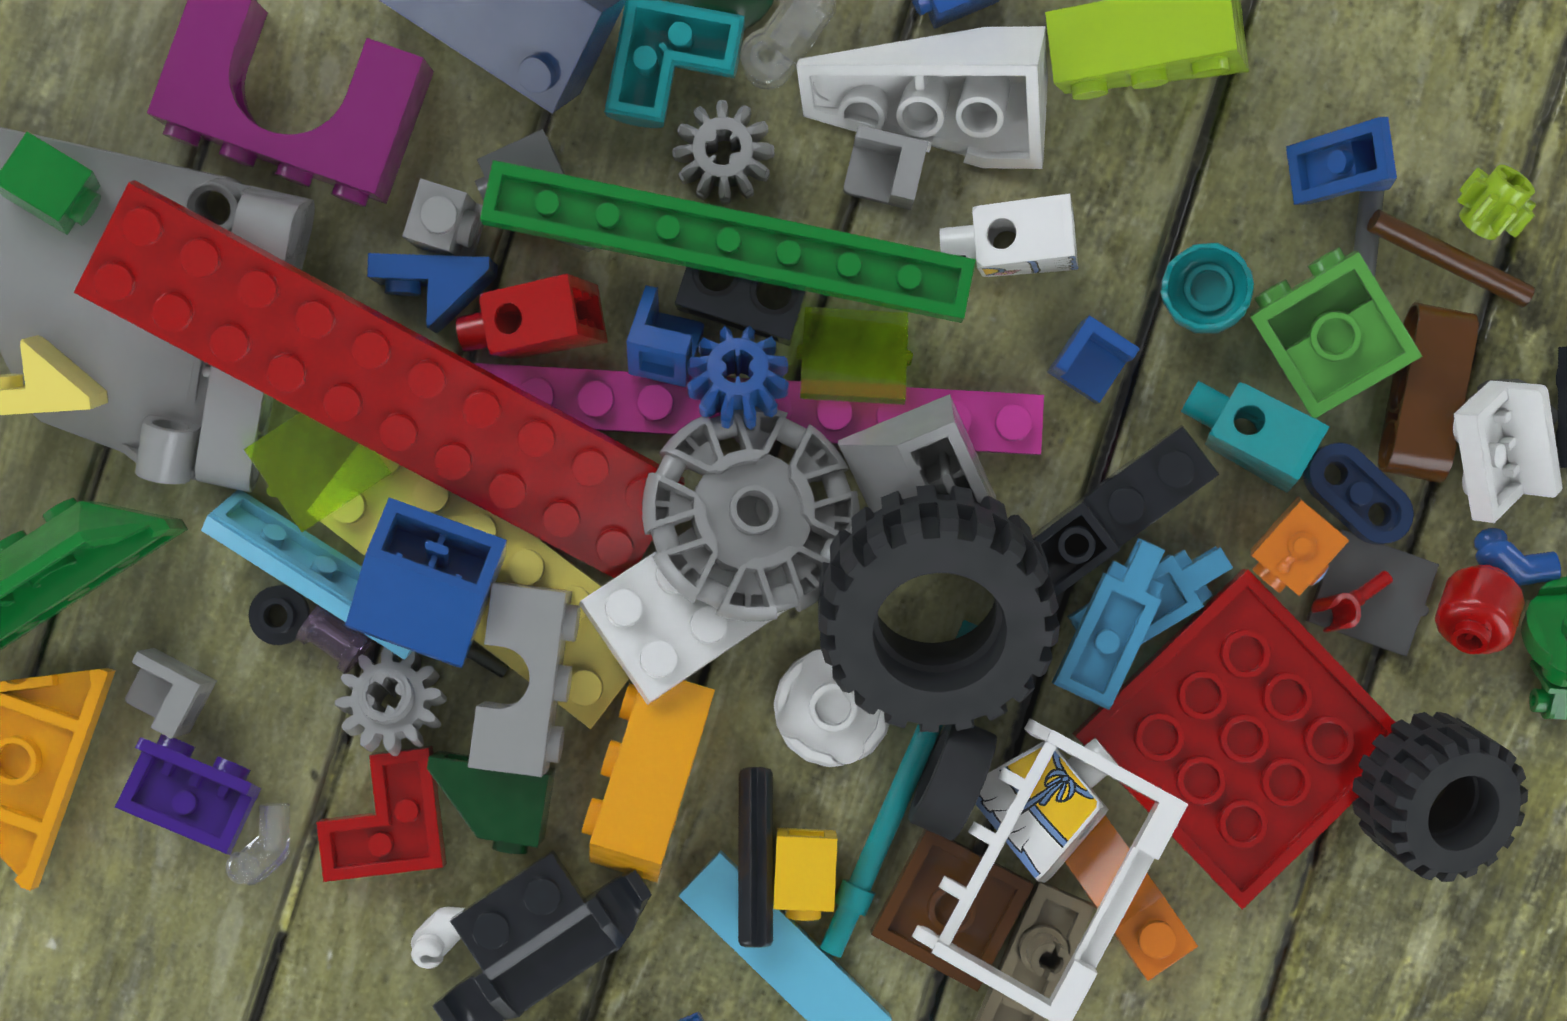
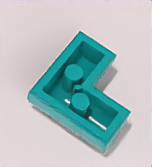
(654, 42)

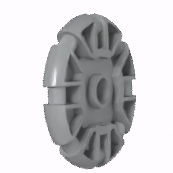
(720, 531)

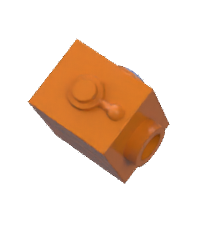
(1297, 548)

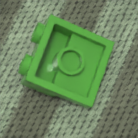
(1333, 331)

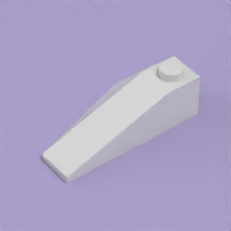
(957, 90)

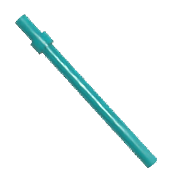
(855, 894)

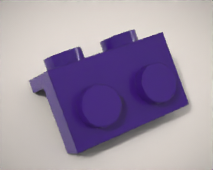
(188, 795)

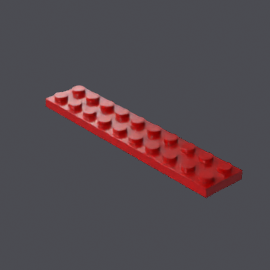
(369, 378)

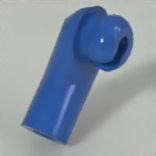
(1497, 551)

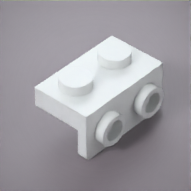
(1506, 447)

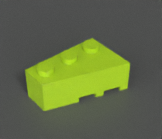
(1143, 43)

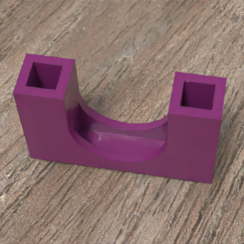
(354, 150)

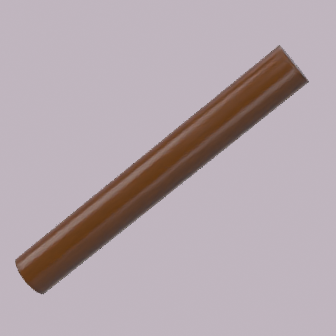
(1450, 258)

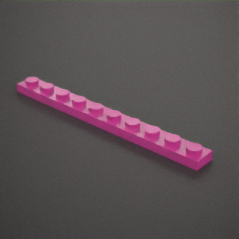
(642, 405)

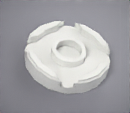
(820, 718)

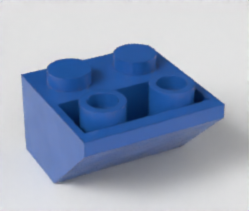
(425, 582)

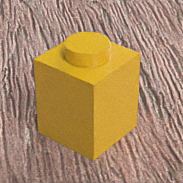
(805, 872)

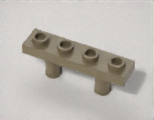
(1038, 949)

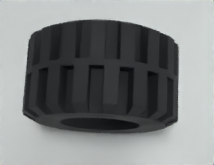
(1470, 817)

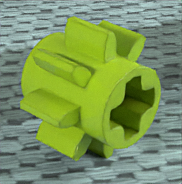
(1496, 202)

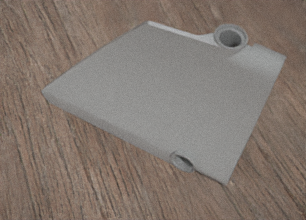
(162, 403)

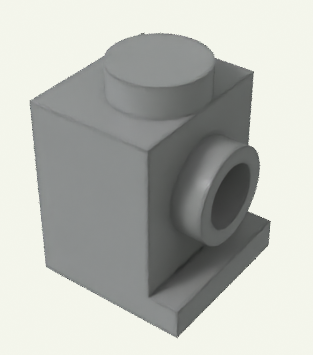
(443, 220)

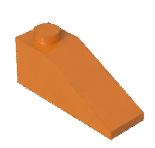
(1150, 927)

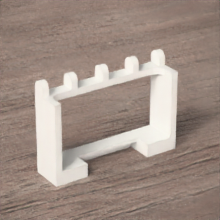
(1082, 966)

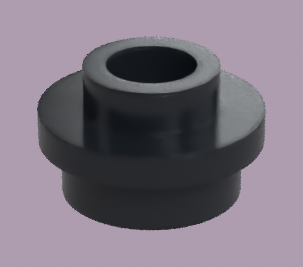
(296, 608)

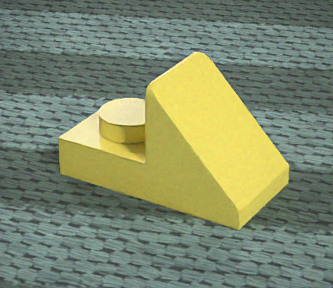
(50, 384)

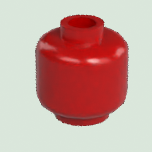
(1480, 609)

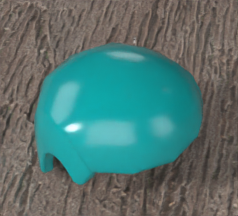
(1207, 288)

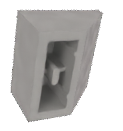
(913, 451)

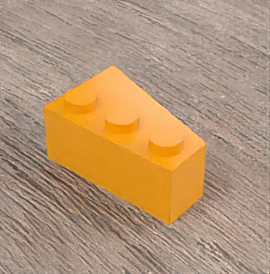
(646, 779)

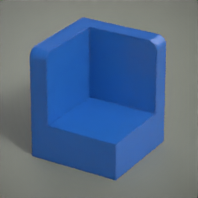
(661, 342)
(1092, 359)

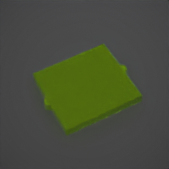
(854, 355)
(314, 468)

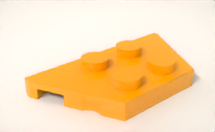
(42, 750)

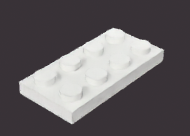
(660, 632)

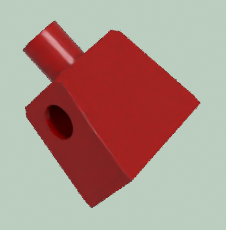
(535, 318)

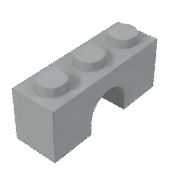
(523, 733)

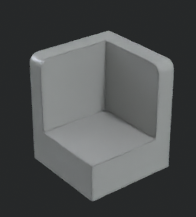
(885, 167)
(168, 692)

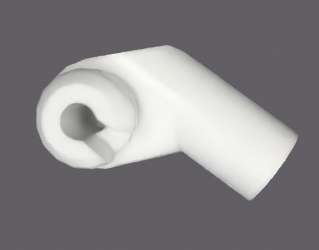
(435, 938)

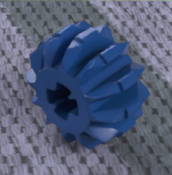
(737, 357)

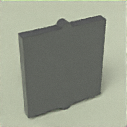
(1394, 612)

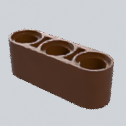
(1426, 394)

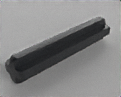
(755, 857)

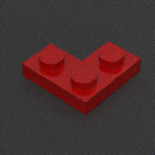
(402, 832)

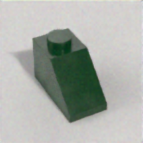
(496, 804)

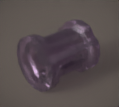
(334, 638)

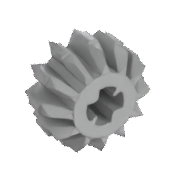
(706, 141)

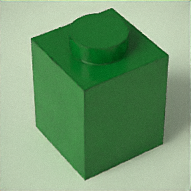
(49, 184)

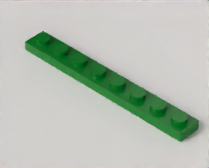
(727, 241)

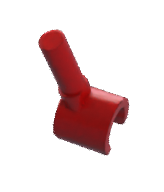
(1347, 606)

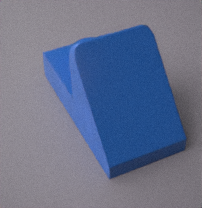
(1342, 162)
(450, 281)

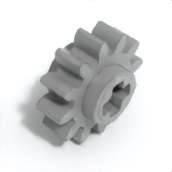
(390, 723)

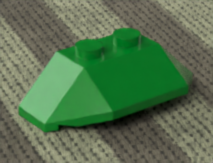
(71, 557)

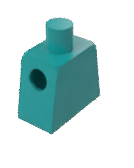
(1283, 436)

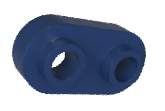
(1357, 491)

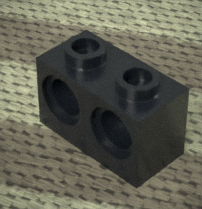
(739, 306)

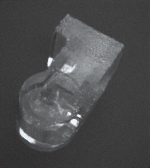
(773, 51)

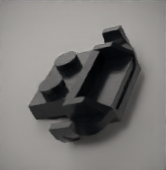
(537, 938)

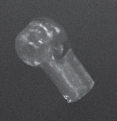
(266, 851)

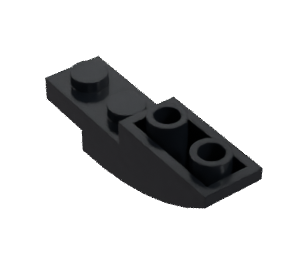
(1123, 507)

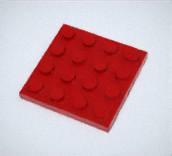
(1247, 731)

